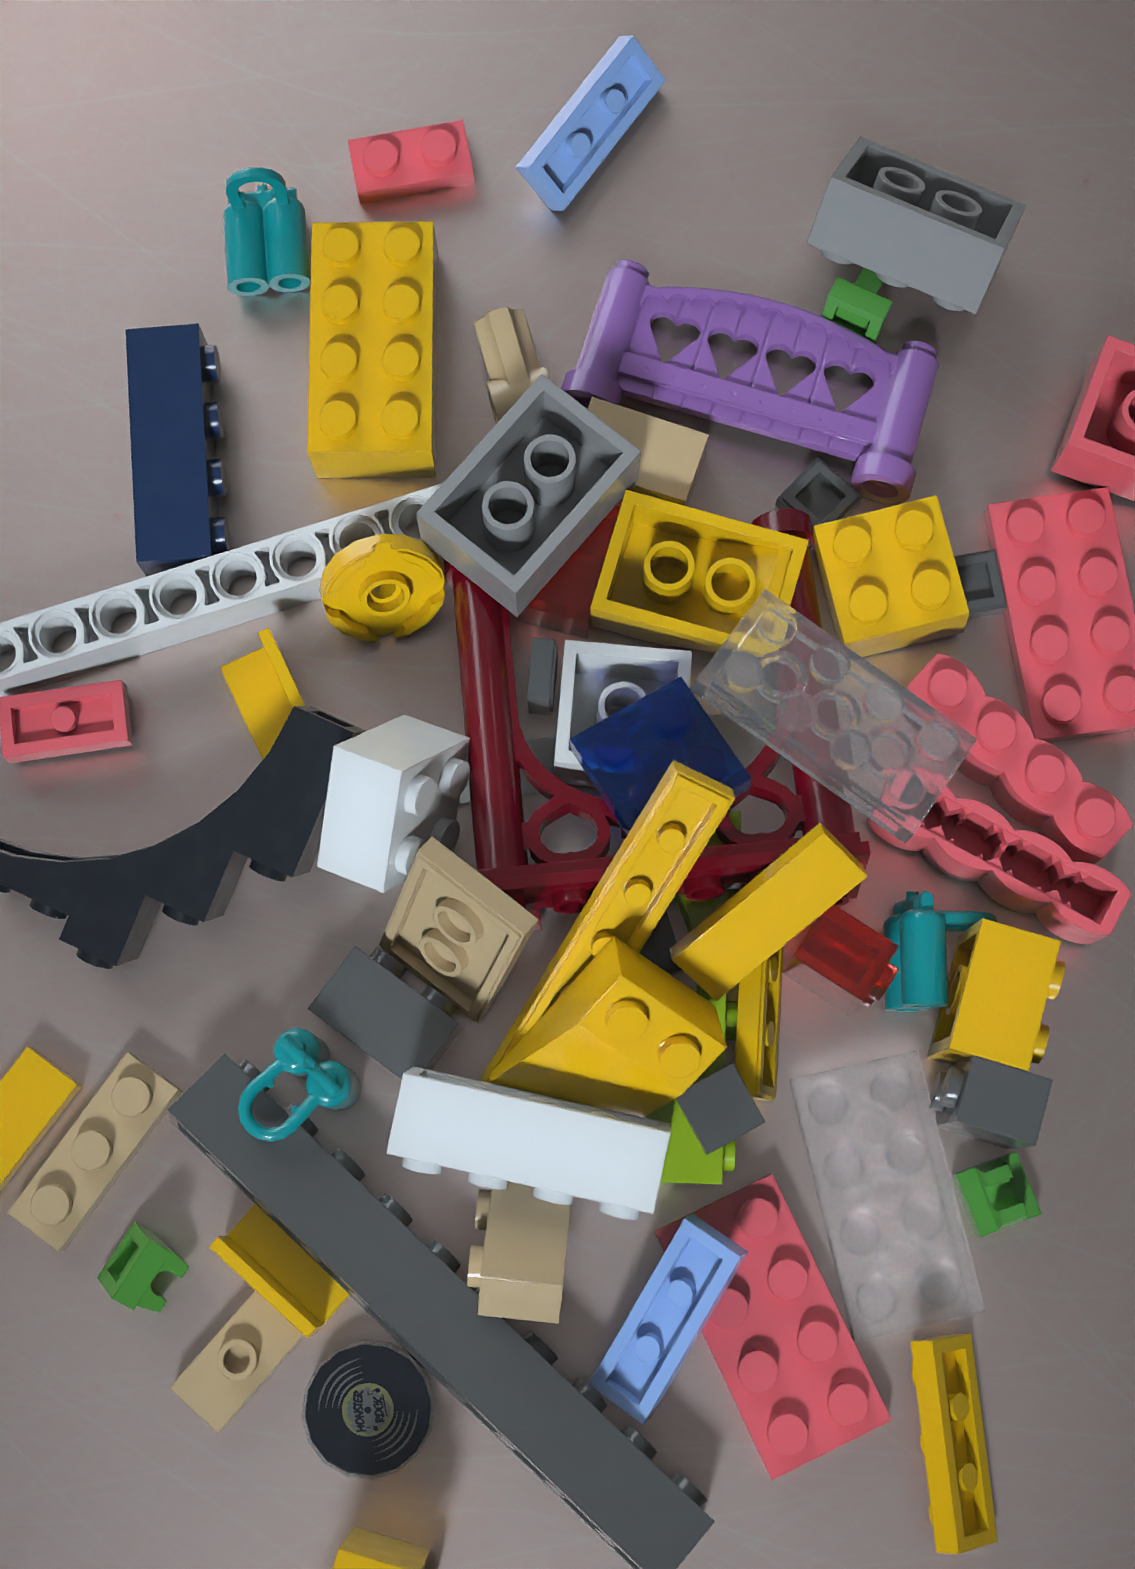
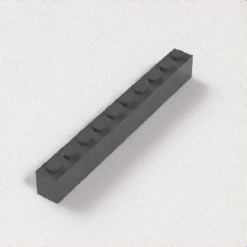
(435, 1318)

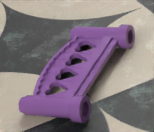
(873, 431)

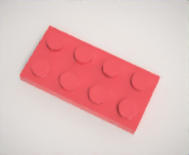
(1067, 612)
(783, 1336)

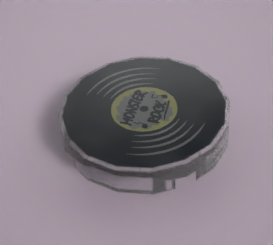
(368, 1409)

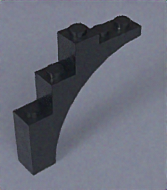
(193, 873)

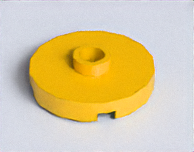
(382, 587)

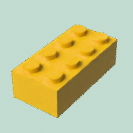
(373, 350)

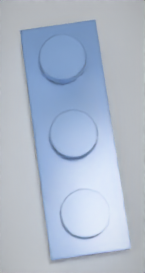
(591, 123)
(667, 1318)

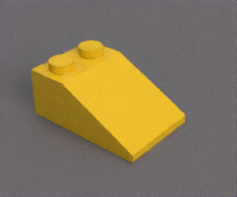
(688, 573)
(617, 1038)

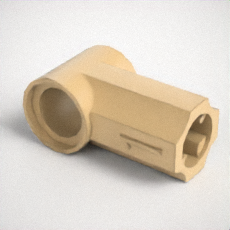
(507, 356)

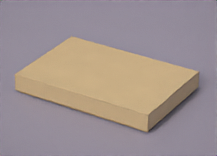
(456, 930)

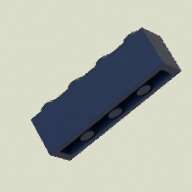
(175, 447)

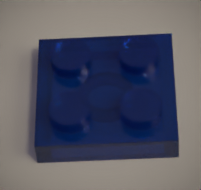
(638, 743)

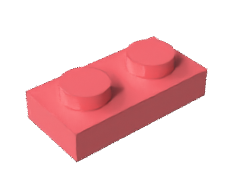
(411, 162)
(65, 721)

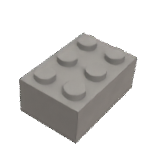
(915, 225)
(529, 494)

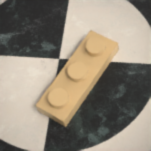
(94, 1152)

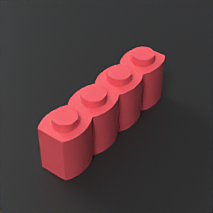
(1025, 774)
(1017, 868)

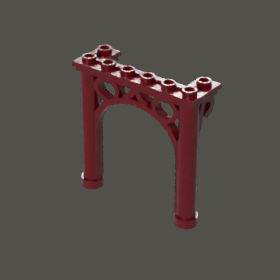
(500, 753)

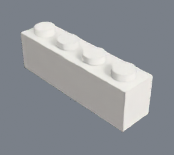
(530, 1141)

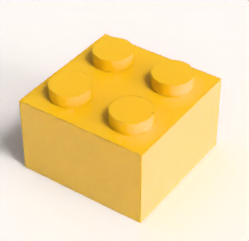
(890, 577)
(998, 996)

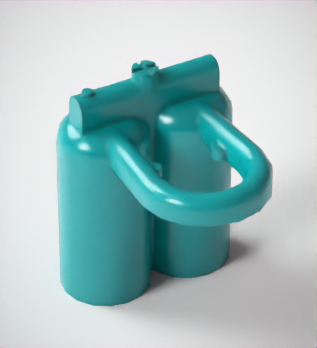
(264, 235)
(922, 951)
(307, 1058)

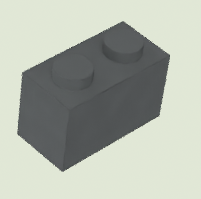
(386, 1015)
(990, 1102)

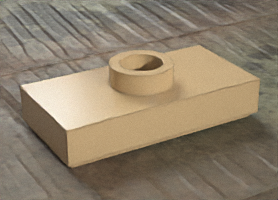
(236, 1362)

